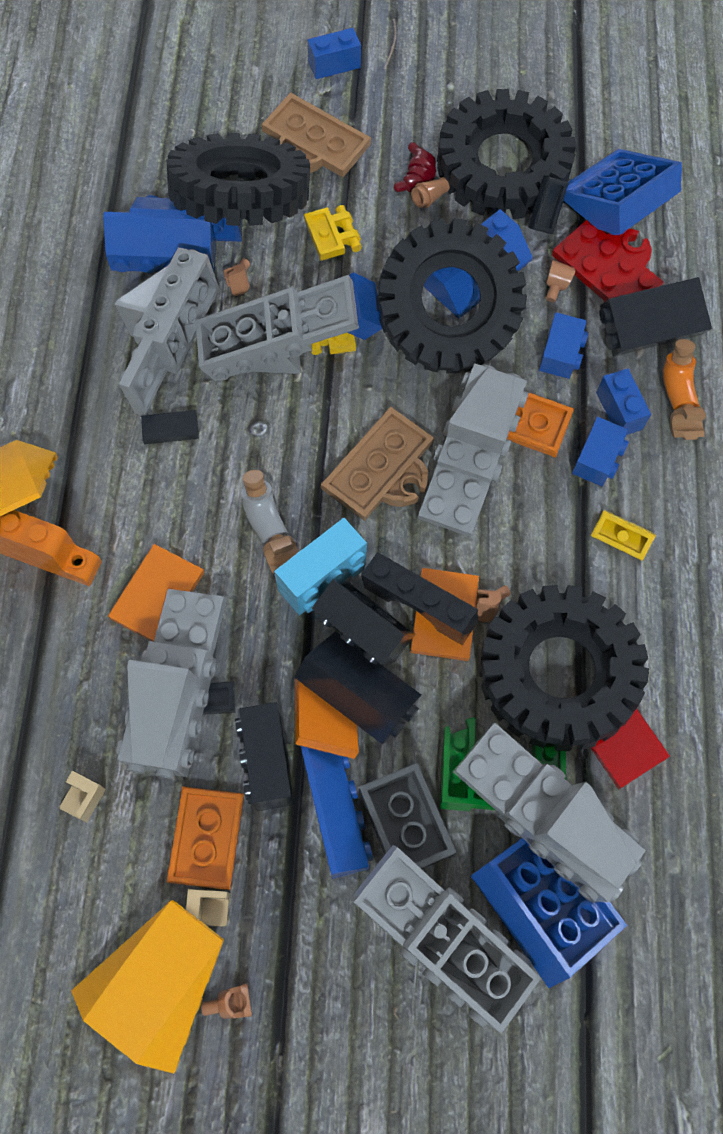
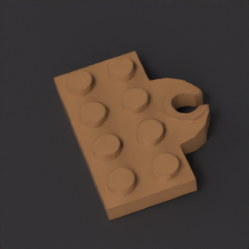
(317, 134)
(381, 467)

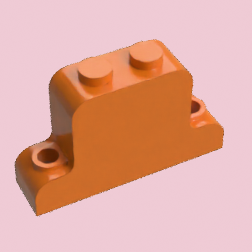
(45, 547)

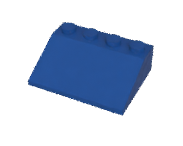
(623, 189)
(546, 912)

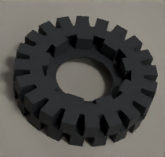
(478, 120)
(198, 186)
(462, 248)
(551, 719)

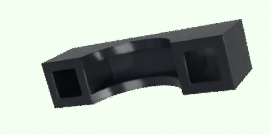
(443, 610)

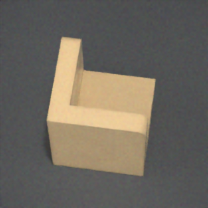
(81, 797)
(209, 906)

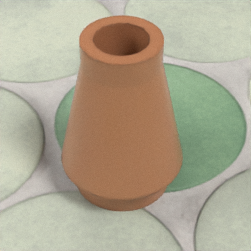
(428, 192)

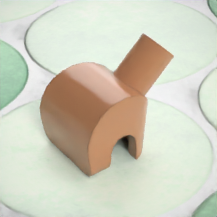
(237, 277)
(558, 279)
(489, 602)
(229, 1003)

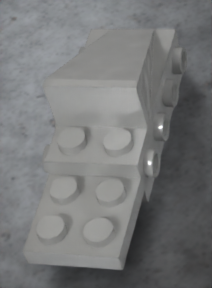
(163, 322)
(274, 329)
(473, 448)
(171, 686)
(552, 815)
(447, 940)

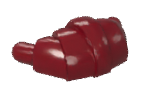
(420, 169)

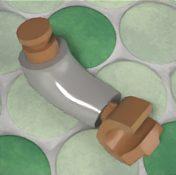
(266, 521)

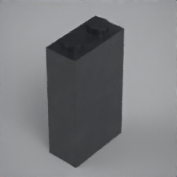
(655, 316)
(358, 688)

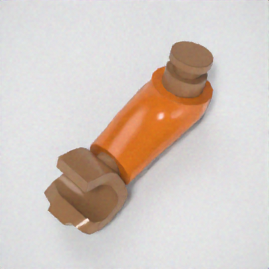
(680, 389)

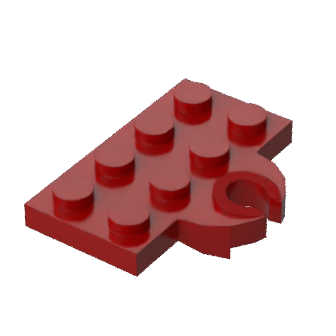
(608, 261)

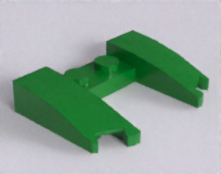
(454, 792)

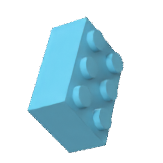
(331, 556)

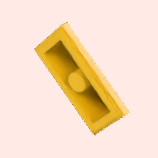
(623, 535)

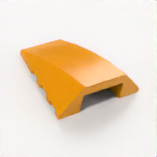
(23, 474)
(152, 988)

